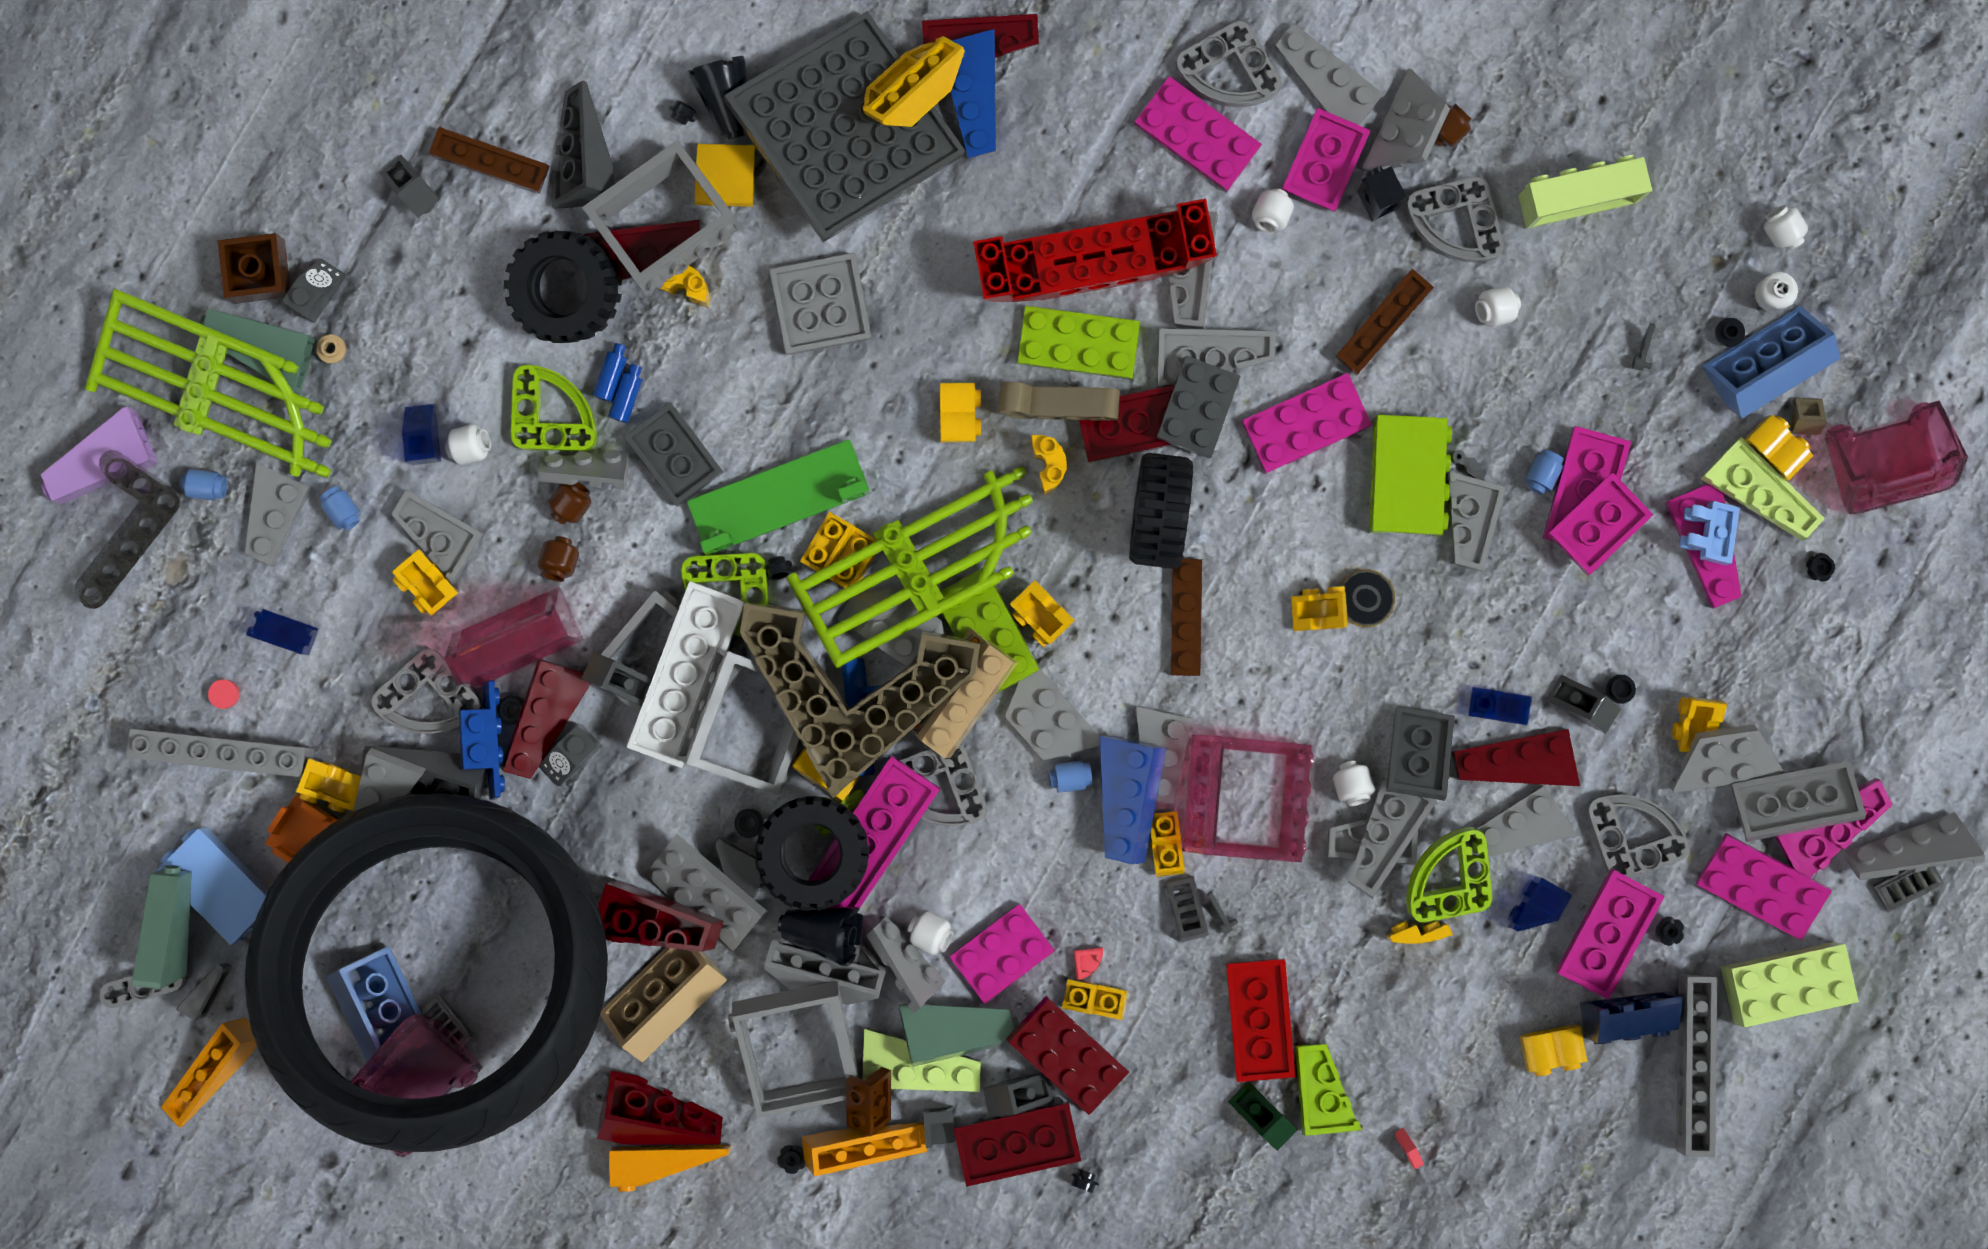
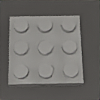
(820, 304)

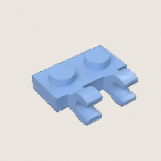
(1718, 534)

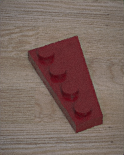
(1011, 31)
(647, 243)
(545, 711)
(1527, 760)

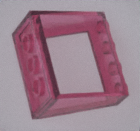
(512, 640)
(1204, 797)

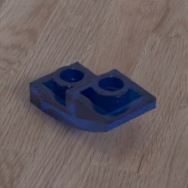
(1500, 706)

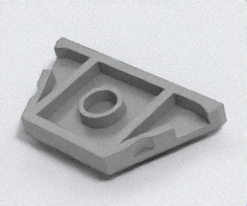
(1408, 126)
(1048, 719)
(1725, 759)

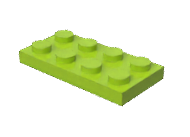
(1078, 342)
(992, 620)

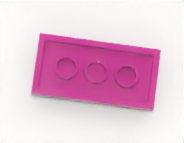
(1197, 134)
(1306, 423)
(1585, 465)
(1763, 886)
(1609, 933)

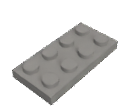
(1798, 801)
(703, 887)

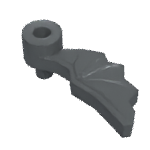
(1640, 363)
(1471, 465)
(1225, 925)

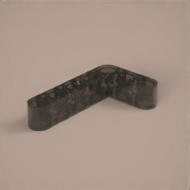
(128, 530)

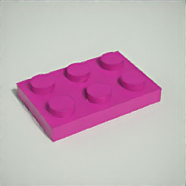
(1326, 159)
(1600, 524)
(1002, 953)

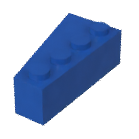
(1129, 795)

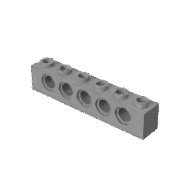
(218, 752)
(1697, 1066)

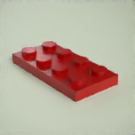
(1260, 1020)

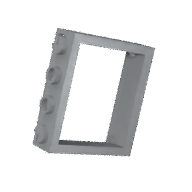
(639, 183)
(668, 603)
(704, 715)
(800, 1096)

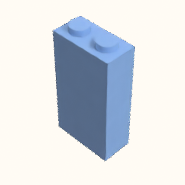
(220, 884)

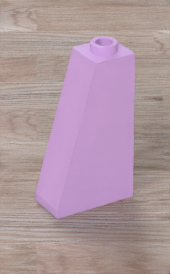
(79, 468)

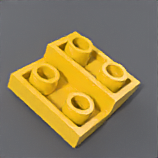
(729, 171)
(835, 541)

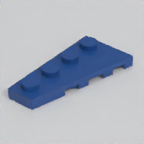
(975, 93)

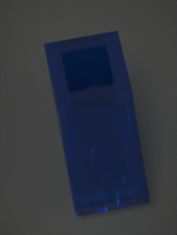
(420, 435)
(1541, 905)

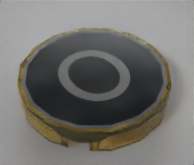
(1368, 598)

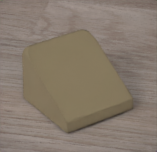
(1808, 416)

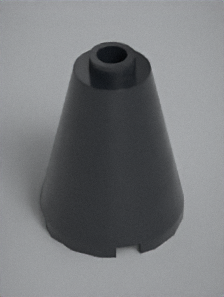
(714, 82)
(824, 932)

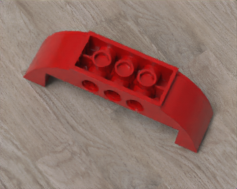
(1096, 255)

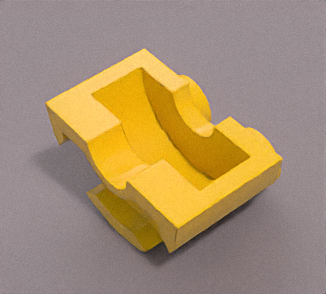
(693, 283)
(1053, 456)
(425, 582)
(1319, 610)
(1041, 613)
(1695, 717)
(329, 784)

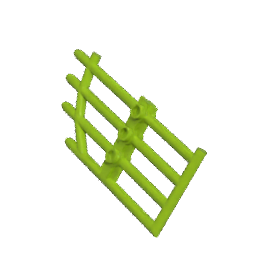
(203, 379)
(910, 569)

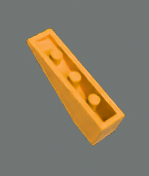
(211, 1069)
(850, 1149)
(644, 1164)

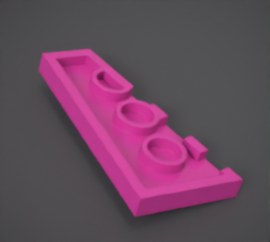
(1717, 580)
(1814, 848)

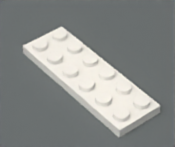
(701, 625)

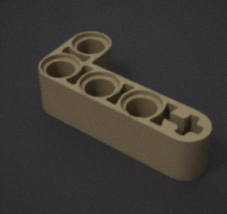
(1058, 403)

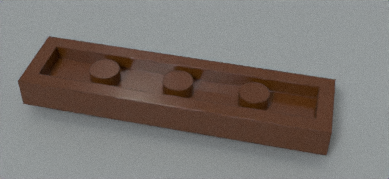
(489, 160)
(1384, 322)
(1186, 618)

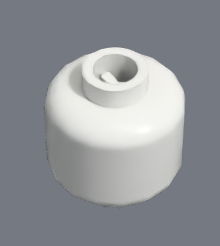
(1272, 211)
(1785, 227)
(1776, 292)
(1498, 306)
(468, 444)
(1353, 783)
(930, 933)

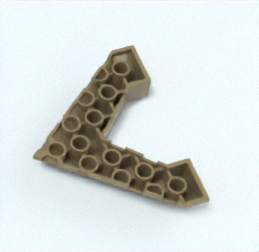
(840, 737)

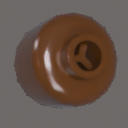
(1454, 127)
(569, 502)
(558, 559)

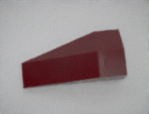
(647, 1116)

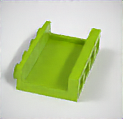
(1409, 475)

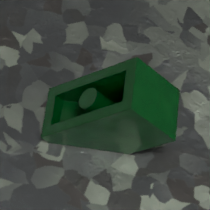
(1262, 1116)

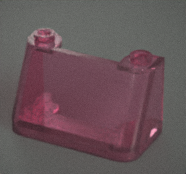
(1896, 460)
(418, 1063)

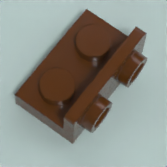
(868, 1102)

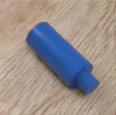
(610, 373)
(626, 395)

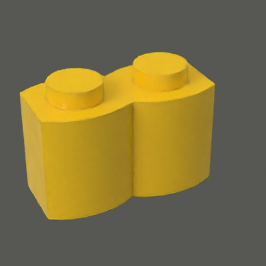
(958, 413)
(1779, 447)
(1553, 1049)

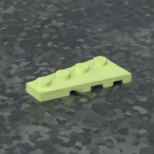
(1758, 486)
(944, 1075)

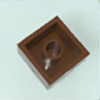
(254, 268)

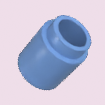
(1544, 472)
(204, 484)
(340, 508)
(1070, 776)

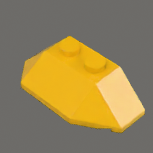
(914, 83)

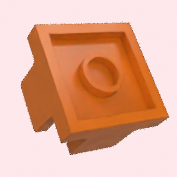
(296, 827)

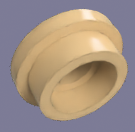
(337, 355)

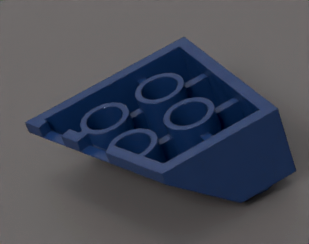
(1631, 1017)

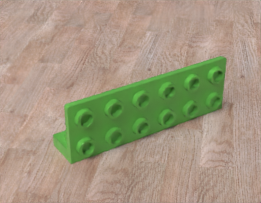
(778, 497)

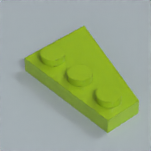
(1321, 1095)

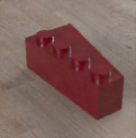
(651, 920)

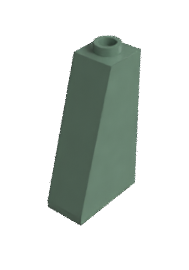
(276, 340)
(164, 929)
(951, 1031)

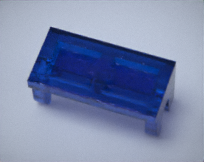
(283, 632)

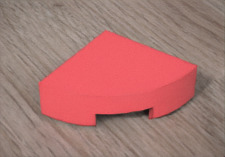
(1087, 961)
(1409, 1148)

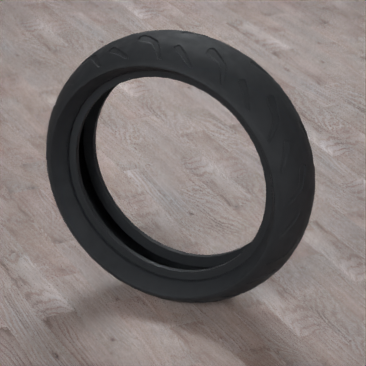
(310, 885)

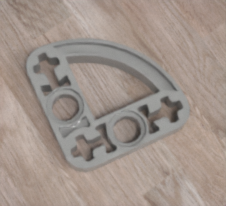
(1240, 51)
(1472, 206)
(434, 678)
(940, 766)
(1631, 855)

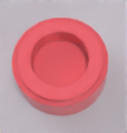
(224, 694)

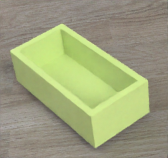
(1584, 192)
(1789, 984)

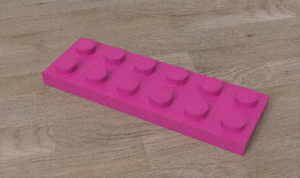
(888, 816)

